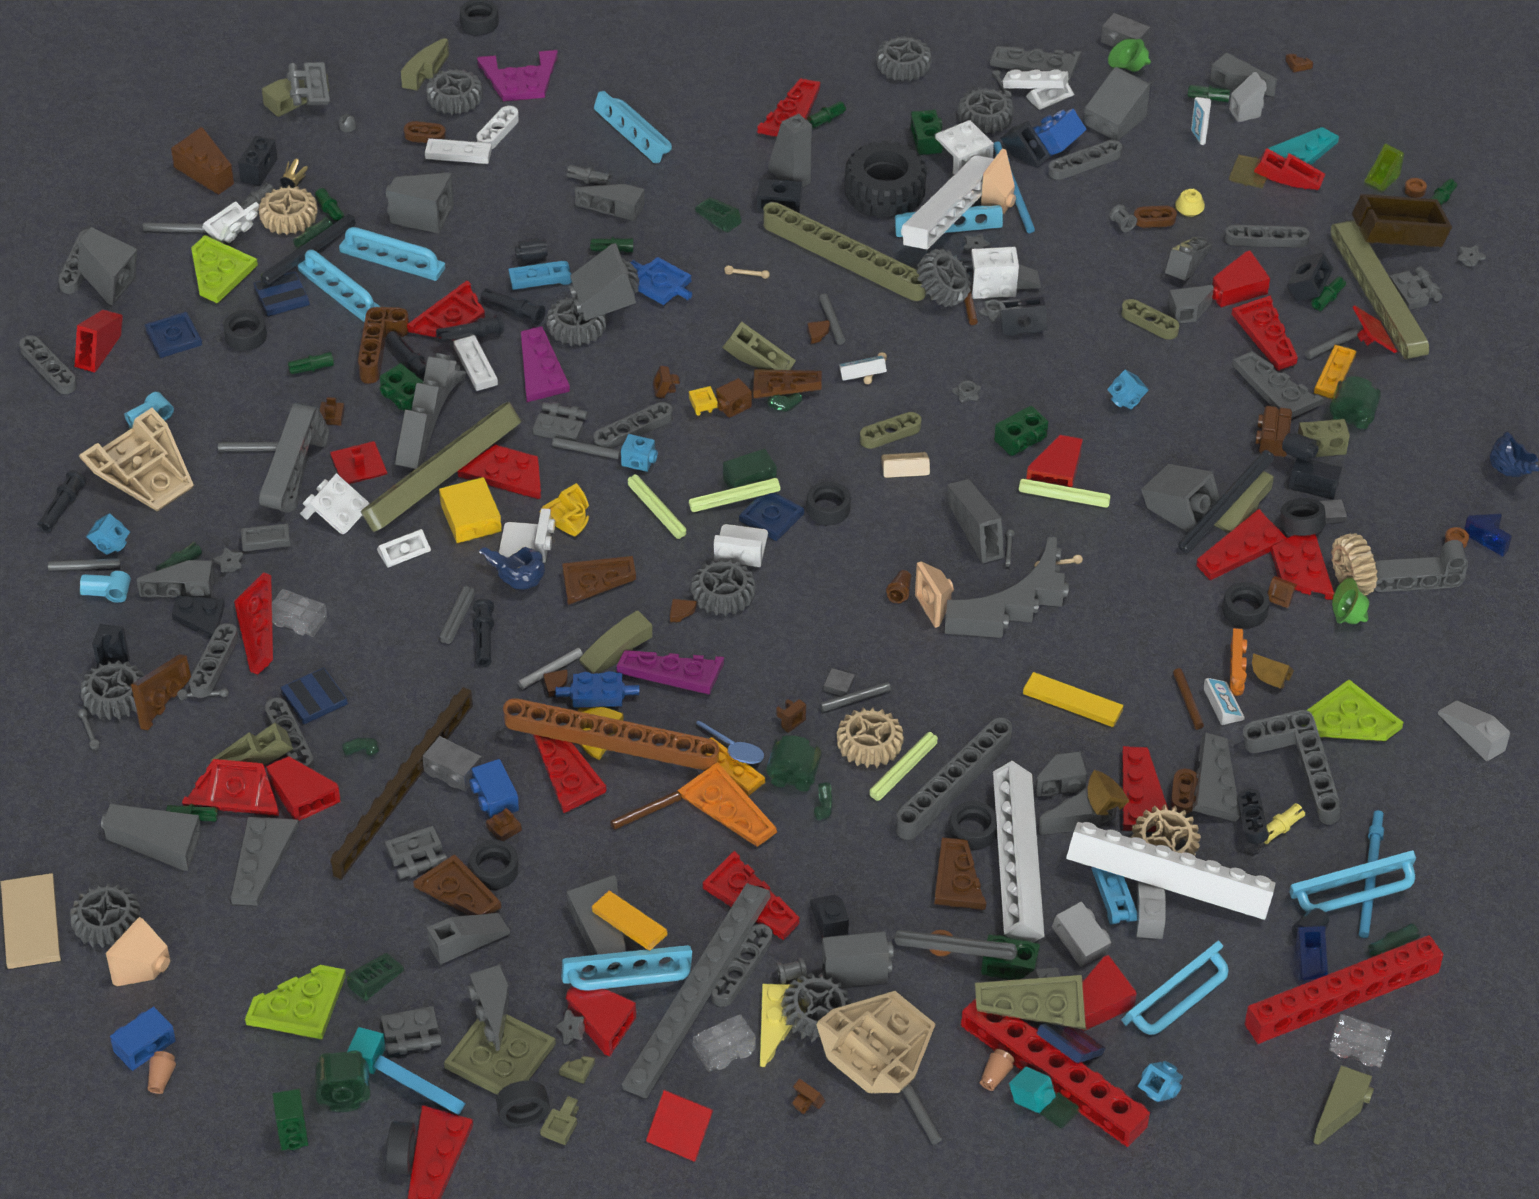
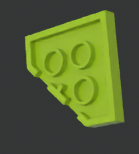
(219, 267)
(1353, 715)
(299, 1004)

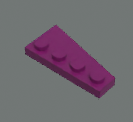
(541, 367)
(686, 673)

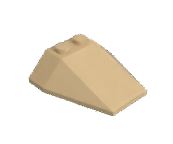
(142, 462)
(877, 1041)

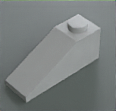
(1477, 728)
(1150, 911)

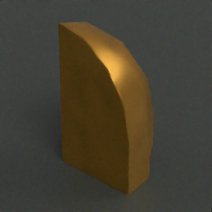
(1271, 671)
(1105, 793)

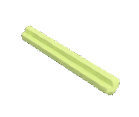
(1064, 493)
(734, 495)
(657, 506)
(903, 766)

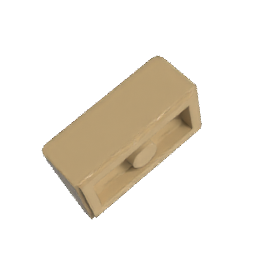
(905, 464)

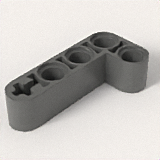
(1424, 573)

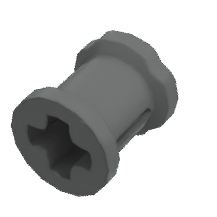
(1123, 217)
(791, 971)

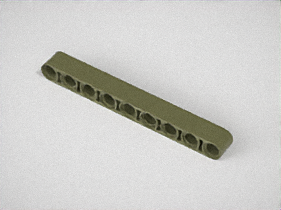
(843, 251)
(1380, 290)
(440, 466)

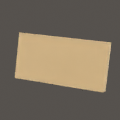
(30, 921)

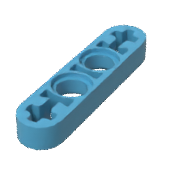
(419, 1085)

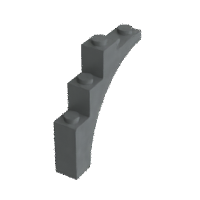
(429, 397)
(992, 613)

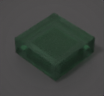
(1060, 1110)

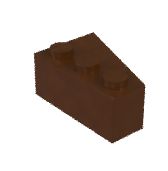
(203, 161)

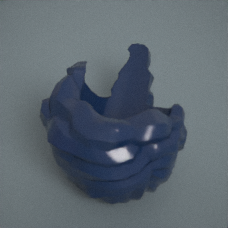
(1511, 457)
(519, 570)

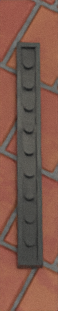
(696, 991)

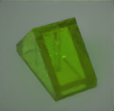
(1386, 168)

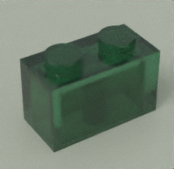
(749, 469)

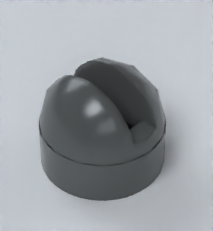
(347, 123)

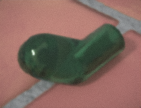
(784, 403)
(358, 744)
(826, 801)

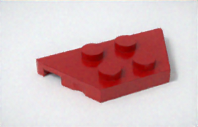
(454, 309)
(506, 470)
(1302, 563)
(234, 788)

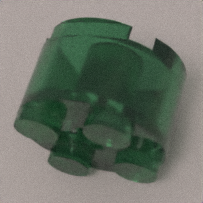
(1355, 402)
(793, 762)
(342, 1081)

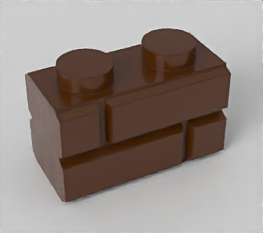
(1275, 427)

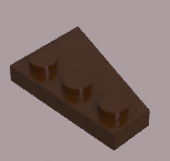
(785, 382)
(596, 576)
(158, 687)
(957, 878)
(458, 887)

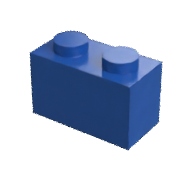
(494, 788)
(142, 1038)

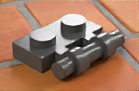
(315, 84)
(1410, 289)
(553, 426)
(414, 846)
(410, 1025)

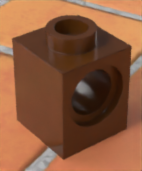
(733, 398)

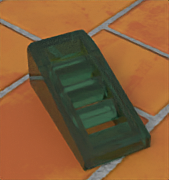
(721, 215)
(368, 989)

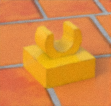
(703, 400)

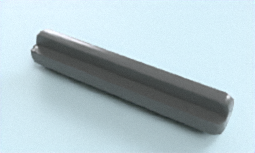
(457, 615)

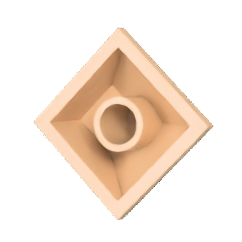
(998, 183)
(932, 591)
(137, 955)

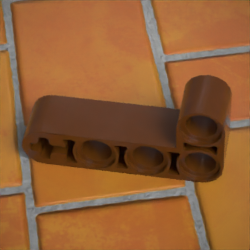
(377, 324)

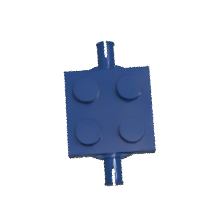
(662, 280)
(597, 690)

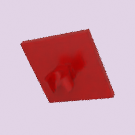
(1373, 330)
(359, 463)
(679, 1125)

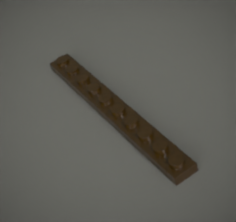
(399, 786)

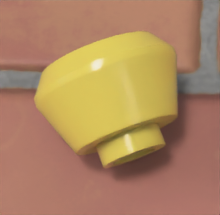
(1190, 203)

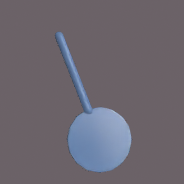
(739, 751)

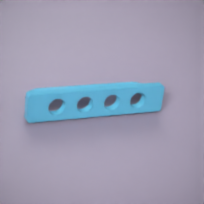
(657, 142)
(993, 219)
(395, 250)
(315, 262)
(1404, 860)
(627, 974)
(1152, 1029)

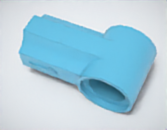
(155, 401)
(113, 587)

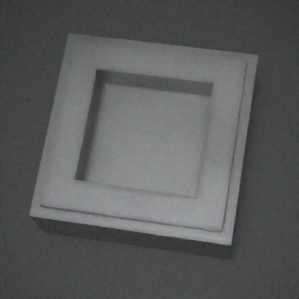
(1334, 511)
(839, 682)

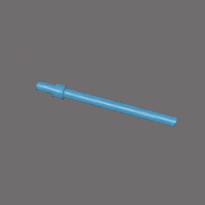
(1019, 200)
(1375, 835)

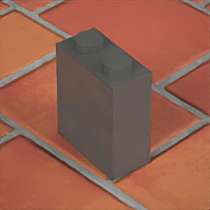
(857, 959)

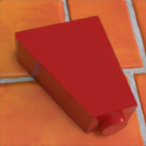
(1240, 281)
(96, 339)
(1057, 462)
(301, 788)
(1106, 993)
(605, 1015)

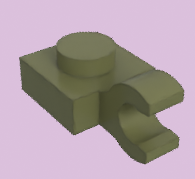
(561, 1123)

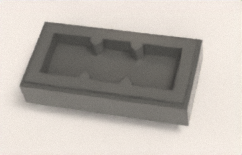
(265, 537)

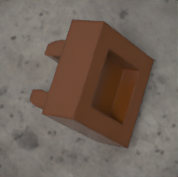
(664, 382)
(332, 411)
(1281, 591)
(793, 714)
(503, 825)
(806, 1097)

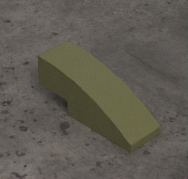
(425, 64)
(1246, 503)
(611, 645)
(262, 748)

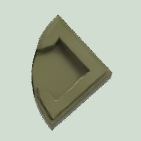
(578, 1069)

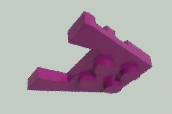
(520, 82)

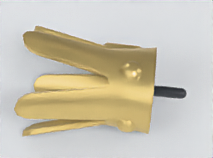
(290, 178)

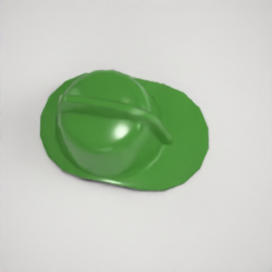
(1129, 55)
(1350, 603)

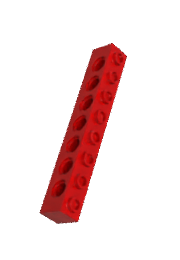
(1343, 989)
(1100, 1111)

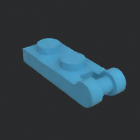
(540, 275)
(1115, 894)

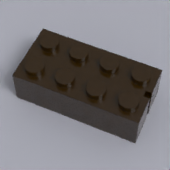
(1401, 220)

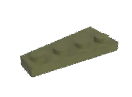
(1037, 999)

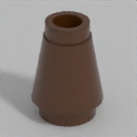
(899, 587)

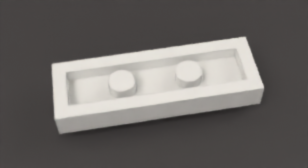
(1035, 79)
(458, 151)
(475, 363)

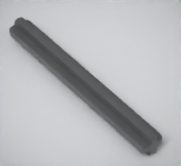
(955, 944)

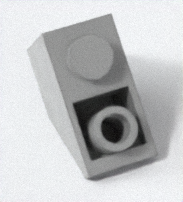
(1247, 99)

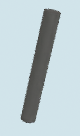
(173, 227)
(832, 319)
(1330, 343)
(247, 446)
(586, 448)
(84, 564)
(855, 697)
(921, 1114)

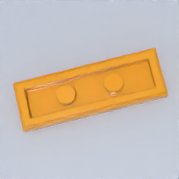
(1334, 370)
(743, 774)
(629, 920)

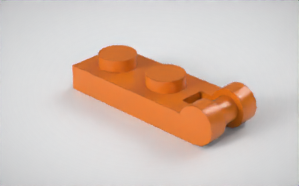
(1237, 662)

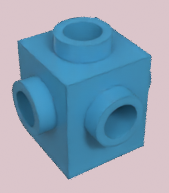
(1127, 390)
(638, 452)
(108, 534)
(1153, 1083)

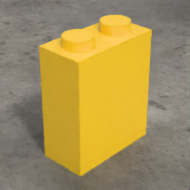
(470, 510)

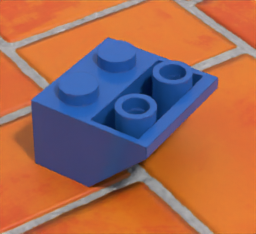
(1059, 130)

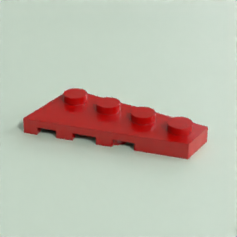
(798, 101)
(1264, 328)
(1243, 544)
(255, 622)
(569, 773)
(1139, 785)
(730, 879)
(437, 1151)

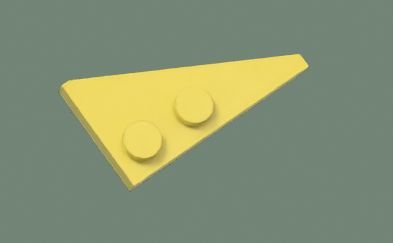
(772, 1022)

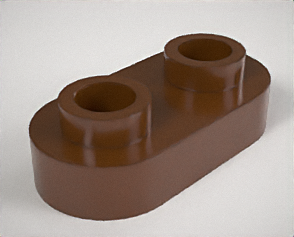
(422, 131)
(1155, 216)
(1183, 790)

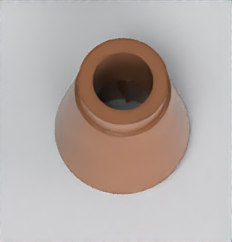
(996, 1069)
(160, 1071)

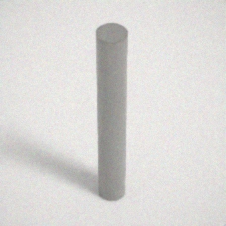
(551, 667)

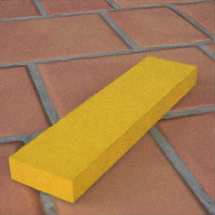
(1073, 699)

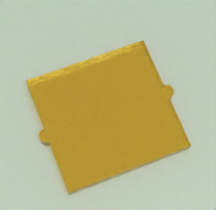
(1244, 172)

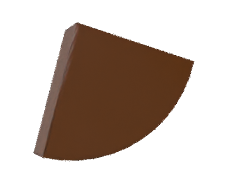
(1298, 64)
(818, 330)
(681, 609)
(554, 680)

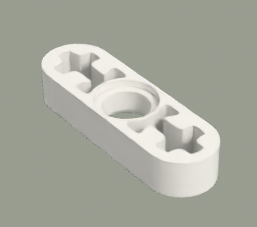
(494, 136)

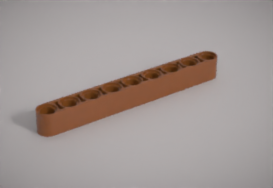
(601, 726)

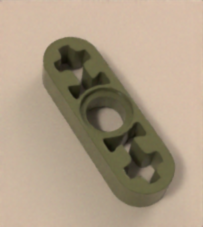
(1162, 326)
(875, 434)

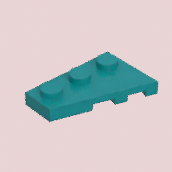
(1308, 146)

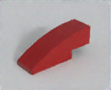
(1288, 170)

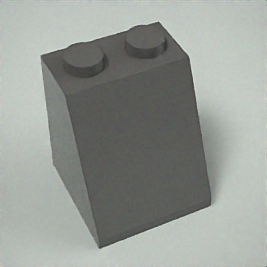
(1117, 104)
(420, 201)
(106, 263)
(602, 284)
(1181, 495)

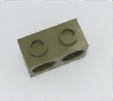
(1330, 435)

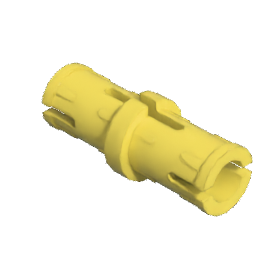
(1282, 822)

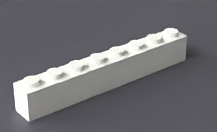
(946, 205)
(1018, 853)
(1171, 870)

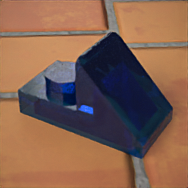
(1486, 531)
(1312, 952)

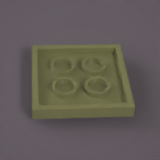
(517, 1060)

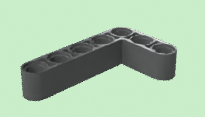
(303, 427)
(1310, 756)

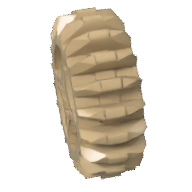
(288, 210)
(1354, 560)
(868, 743)
(1163, 819)

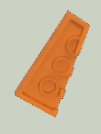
(728, 804)

